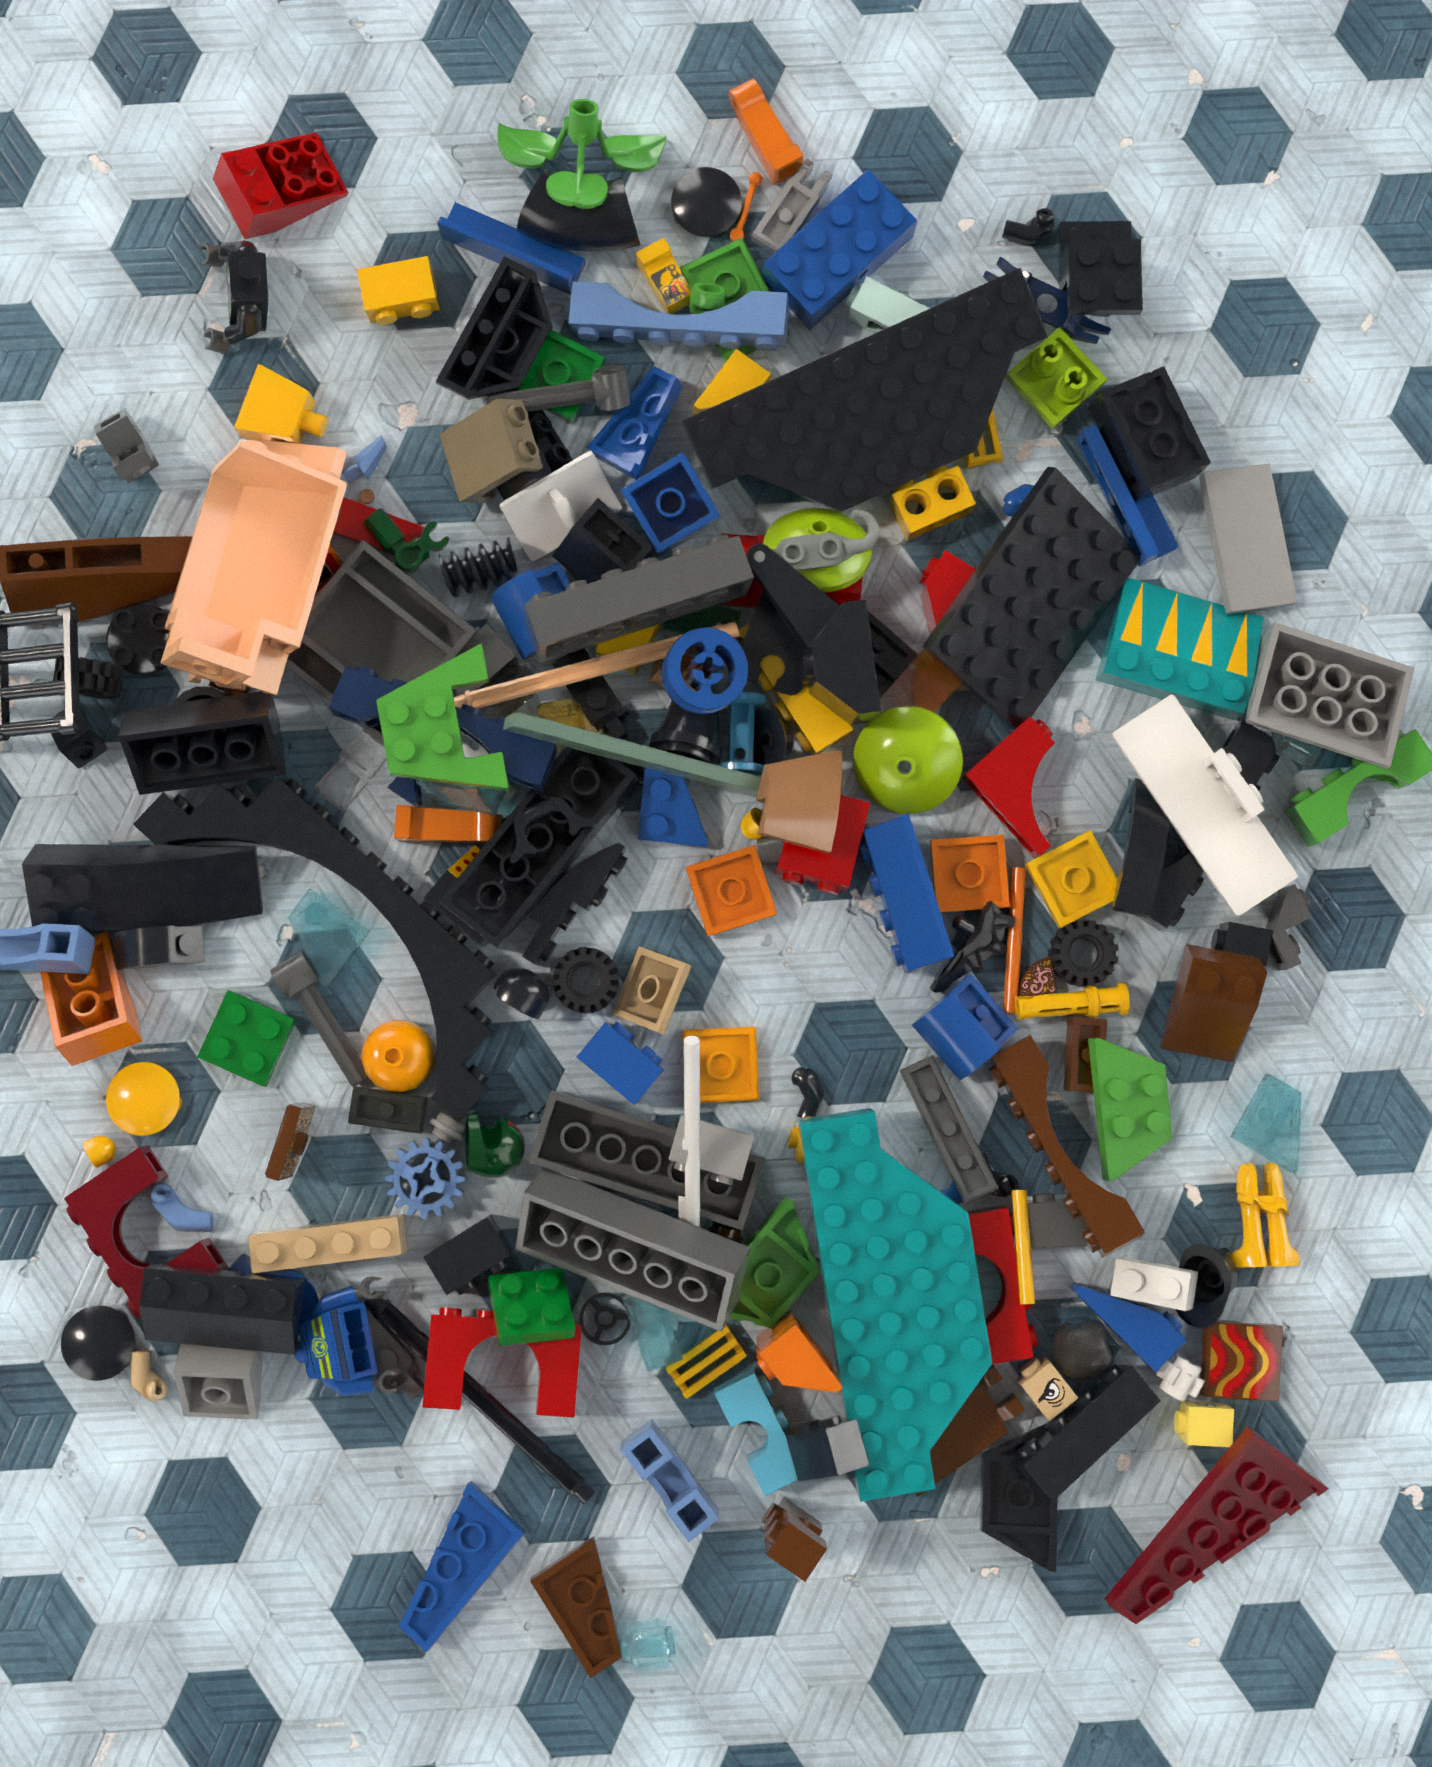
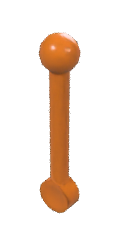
(755, 180)

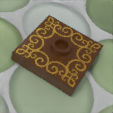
(290, 1141)

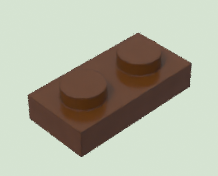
(1077, 1055)

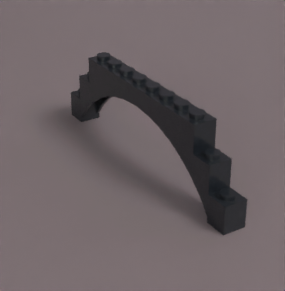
(447, 967)

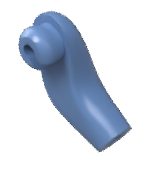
(176, 1213)

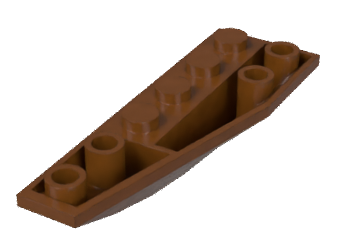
(93, 573)

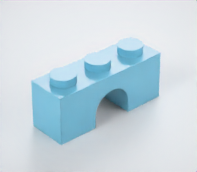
(748, 1400)

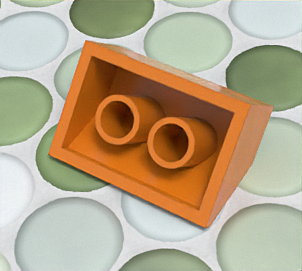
(794, 1357)

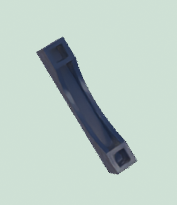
(525, 758)

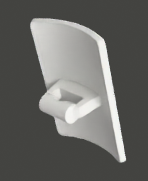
(553, 505)

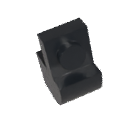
(159, 946)

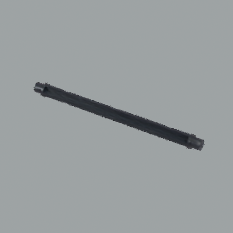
(487, 1405)

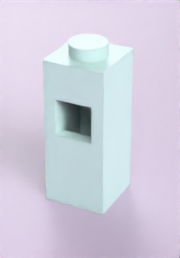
(879, 306)

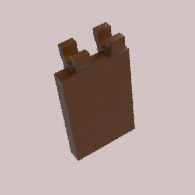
(973, 1427)

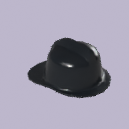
(1214, 1283)

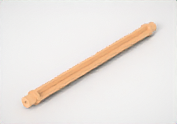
(576, 672)

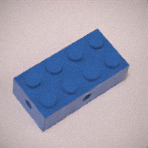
(839, 248)

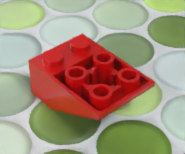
(277, 183)

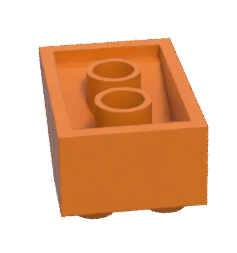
(91, 1010)

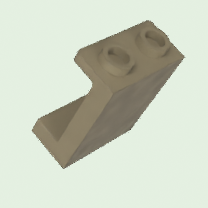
(490, 449)

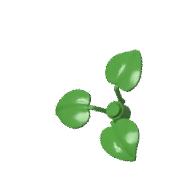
(586, 191)

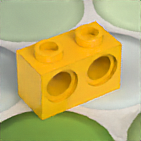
(936, 509)

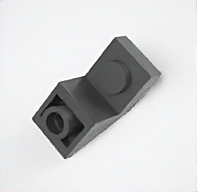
(1288, 910)

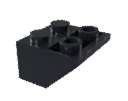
(551, 452)
(601, 544)

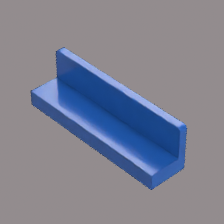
(496, 239)
(1139, 521)

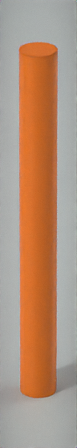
(1014, 939)

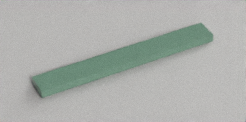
(631, 753)

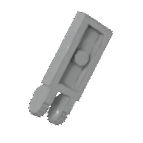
(790, 209)

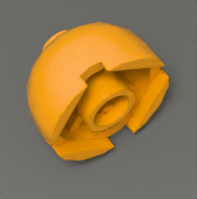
(398, 1056)

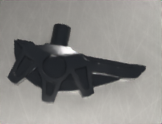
(979, 941)

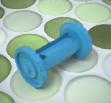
(742, 732)

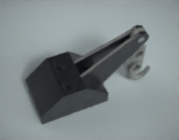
(833, 636)

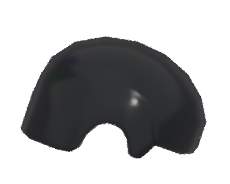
(523, 991)

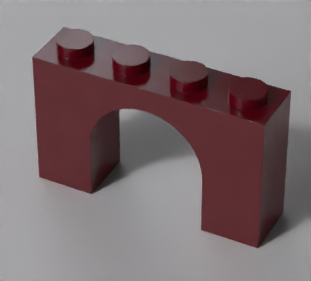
(100, 1211)

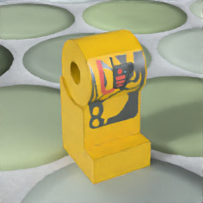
(664, 276)

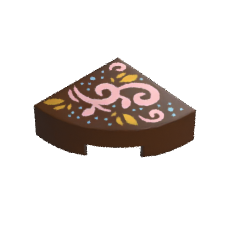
(1038, 979)

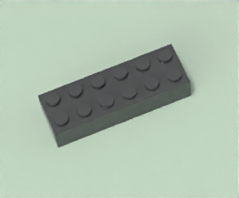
(637, 597)
(632, 1158)
(632, 1248)

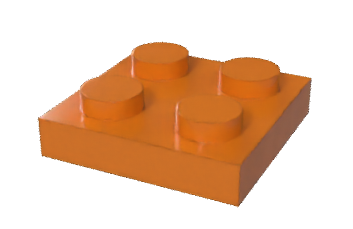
(969, 873)
(731, 890)

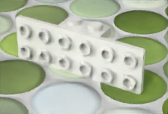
(1206, 804)

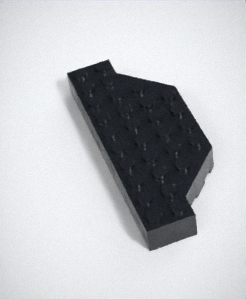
(876, 406)

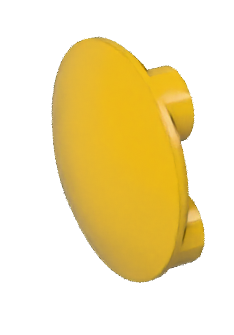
(143, 1099)

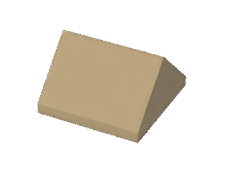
(651, 990)

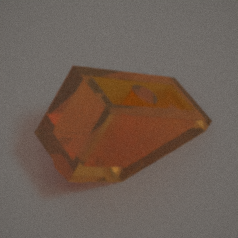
(931, 682)

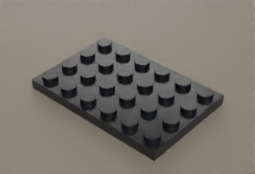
(1033, 599)

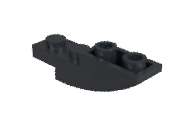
(579, 886)

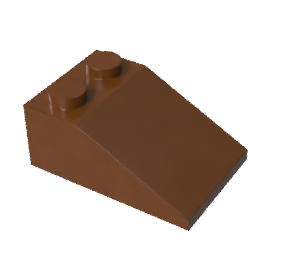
(1213, 1002)

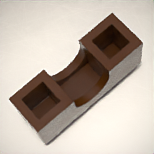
(793, 1538)

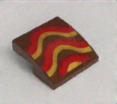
(1241, 1361)

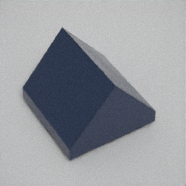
(407, 790)

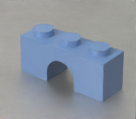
(677, 1486)

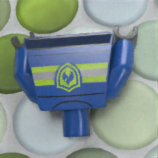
(339, 1343)

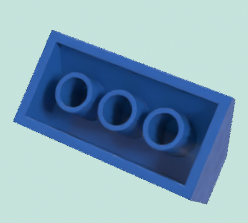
(906, 894)

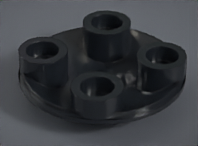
(706, 202)
(138, 638)
(98, 1342)

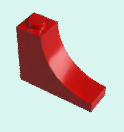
(1006, 780)

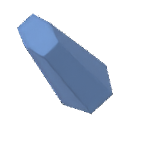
(366, 461)

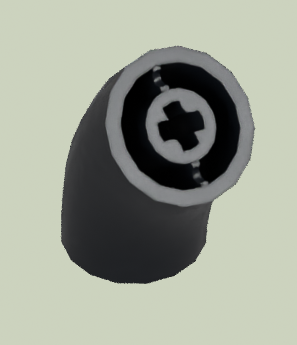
(579, 229)

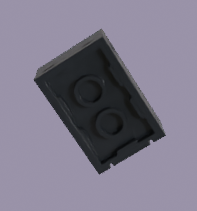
(1149, 434)

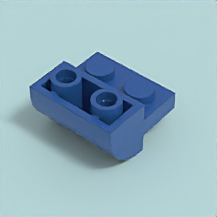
(515, 593)
(965, 1027)

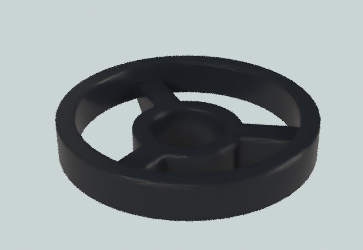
(616, 1316)

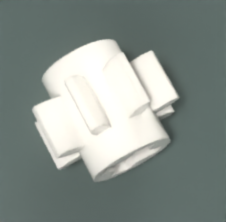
(1180, 1378)

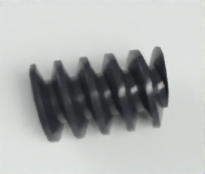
(479, 568)

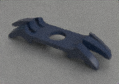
(1059, 316)

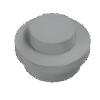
(447, 1128)

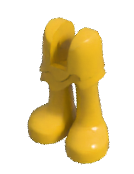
(1271, 1203)

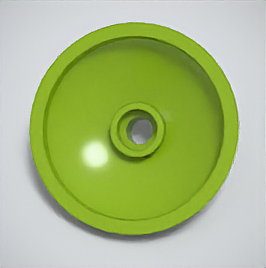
(818, 521)
(912, 736)

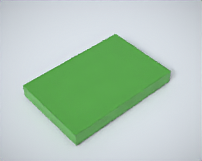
(734, 271)

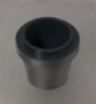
(689, 735)

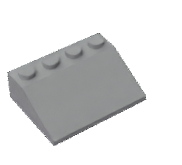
(1329, 694)

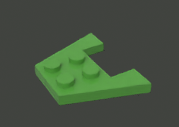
(424, 730)

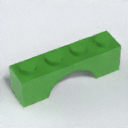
(1324, 811)

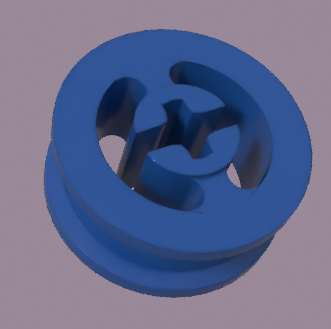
(707, 642)

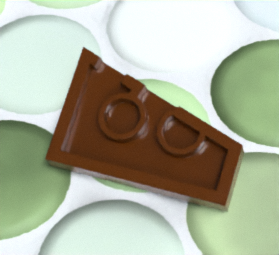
(581, 1606)

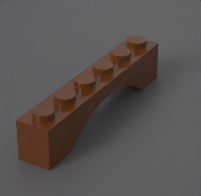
(1104, 1215)

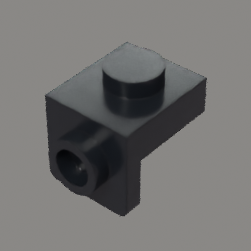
(81, 746)

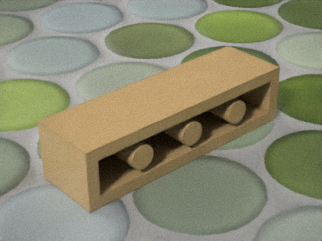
(327, 1243)

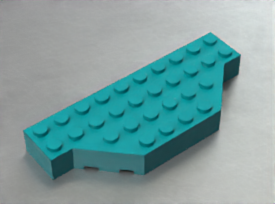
(896, 1298)

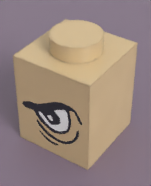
(1045, 1387)

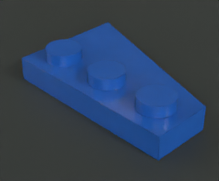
(633, 430)

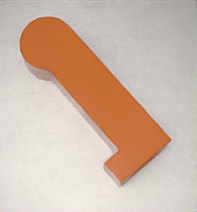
(765, 132)
(444, 825)

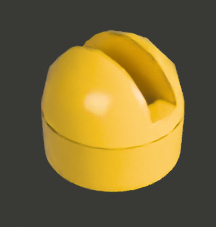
(750, 824)
(99, 1150)

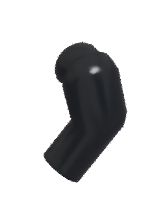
(811, 1089)

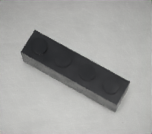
(1085, 1431)

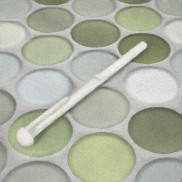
(690, 1204)

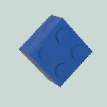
(671, 504)
(621, 1062)

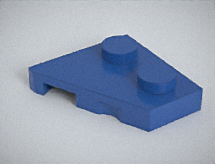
(669, 811)

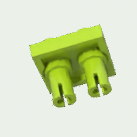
(1056, 378)

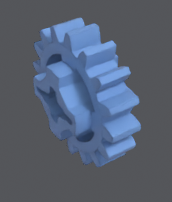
(410, 1172)

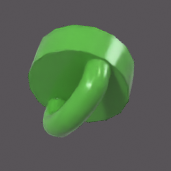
(706, 296)

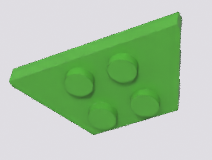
(1128, 1106)
(776, 1268)

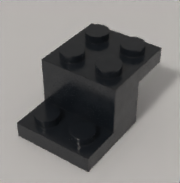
(1100, 268)

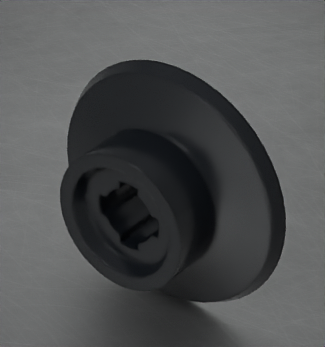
(771, 737)

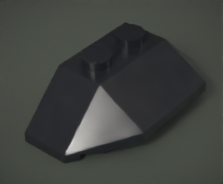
(500, 336)

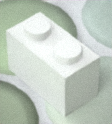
(1154, 1283)

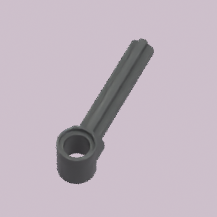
(607, 388)
(298, 978)

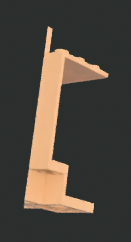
(254, 563)

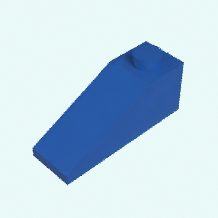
(1144, 1330)

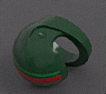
(492, 1150)

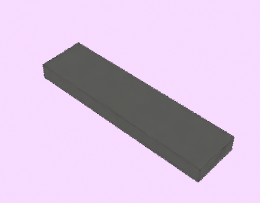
(949, 1130)

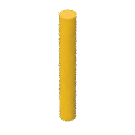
(1023, 1247)

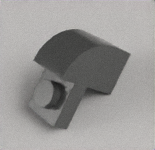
(126, 446)

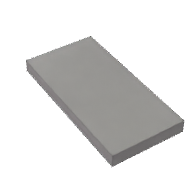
(1247, 538)

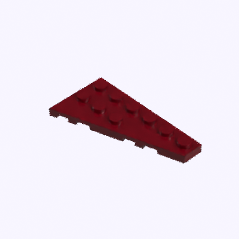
(1218, 1520)

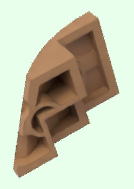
(802, 800)

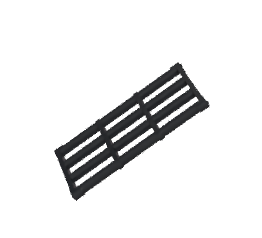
(69, 686)

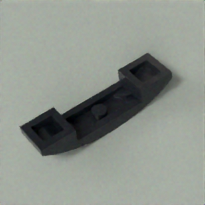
(1143, 854)

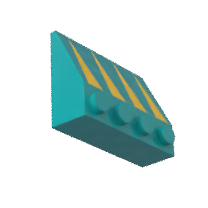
(1181, 648)

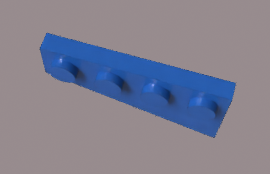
(466, 1557)

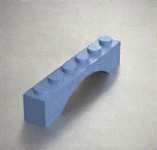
(752, 320)
(47, 949)

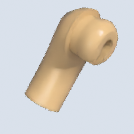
(144, 1379)

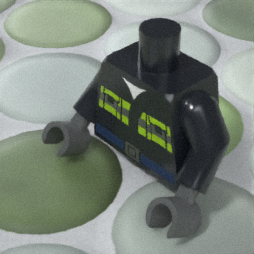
(246, 292)

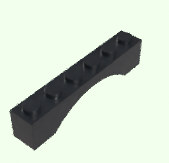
(1256, 756)

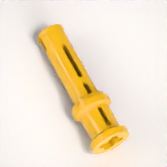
(1088, 1002)

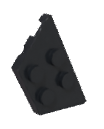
(1012, 1508)

